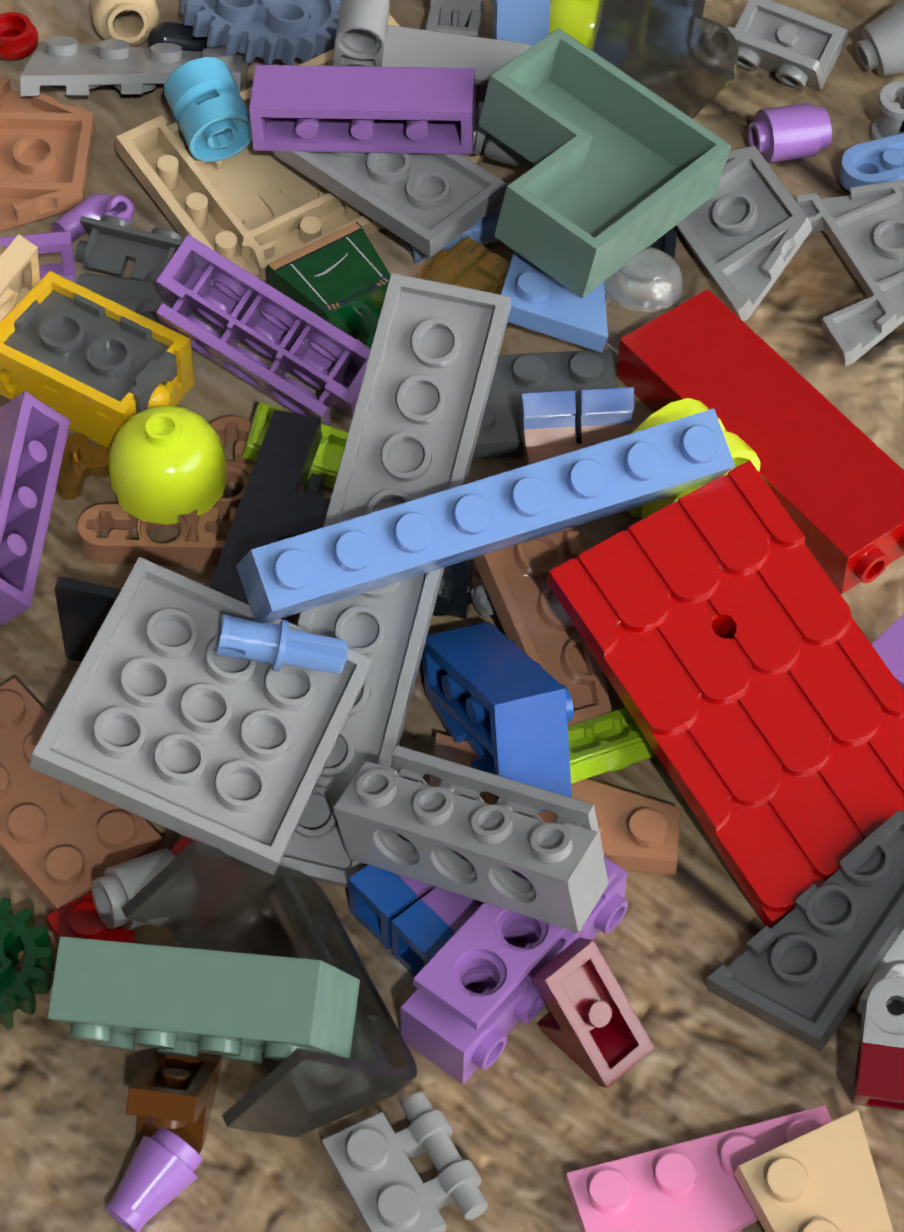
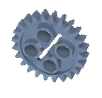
(265, 27)

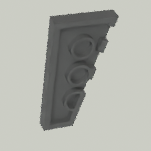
(828, 947)

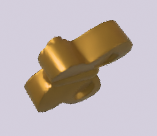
(78, 463)

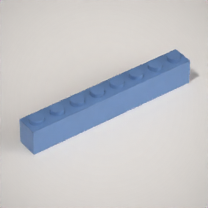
(483, 516)

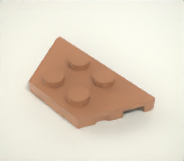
(41, 156)

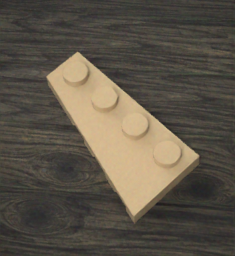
(818, 1182)

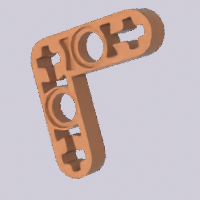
(197, 535)

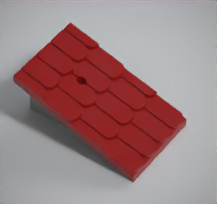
(746, 682)

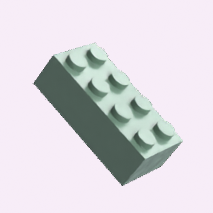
(201, 1001)

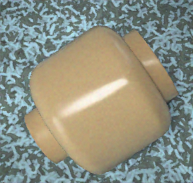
(125, 19)

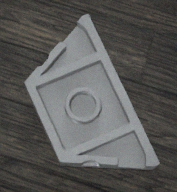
(746, 230)

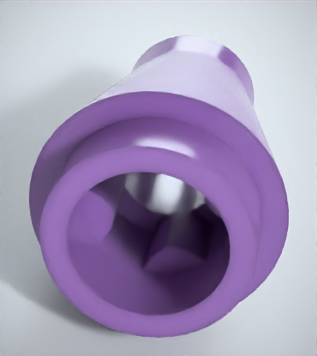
(154, 1177)

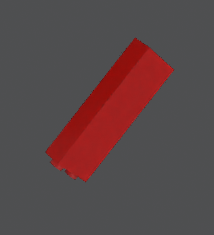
(811, 455)

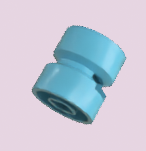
(209, 109)

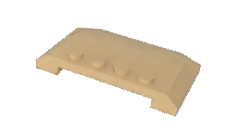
(244, 205)

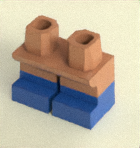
(549, 420)

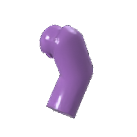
(94, 208)

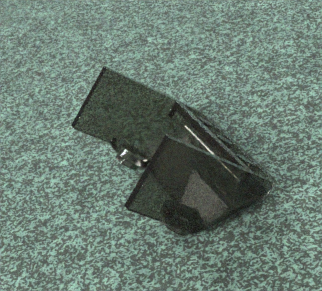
(237, 908)

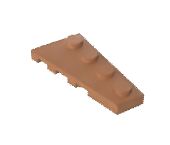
(537, 621)

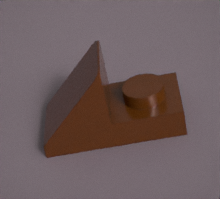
(174, 1096)

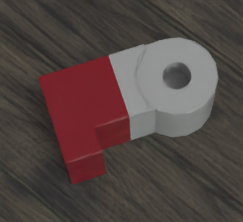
(881, 1048)

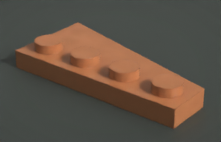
(633, 828)

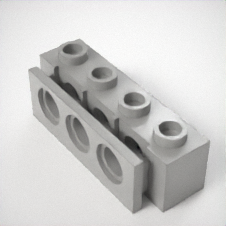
(557, 858)

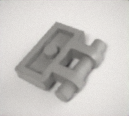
(382, 1182)

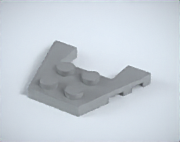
(870, 240)

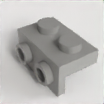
(787, 43)

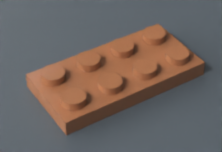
(50, 829)

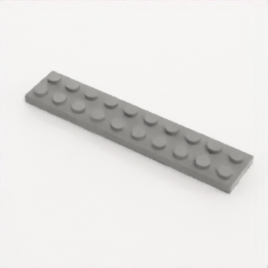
(405, 442)

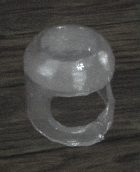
(644, 284)

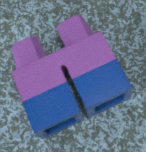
(407, 913)

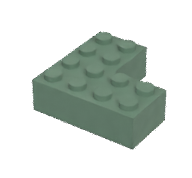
(607, 160)

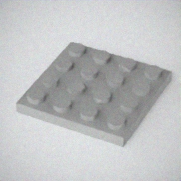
(195, 735)

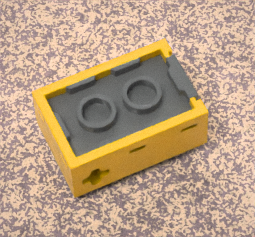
(90, 358)

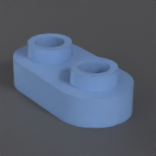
(873, 162)

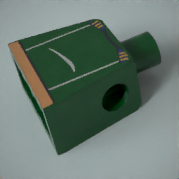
(336, 280)

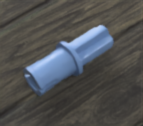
(278, 645)

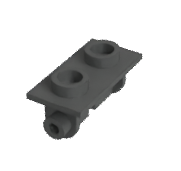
(115, 241)

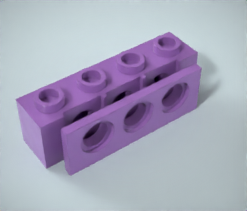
(265, 322)
(484, 983)

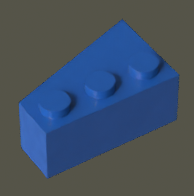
(500, 705)

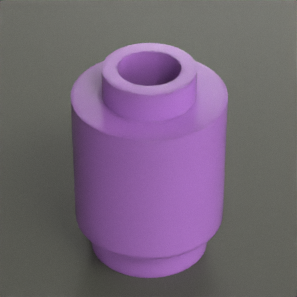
(790, 132)

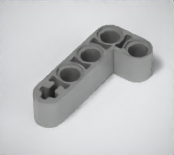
(369, 41)

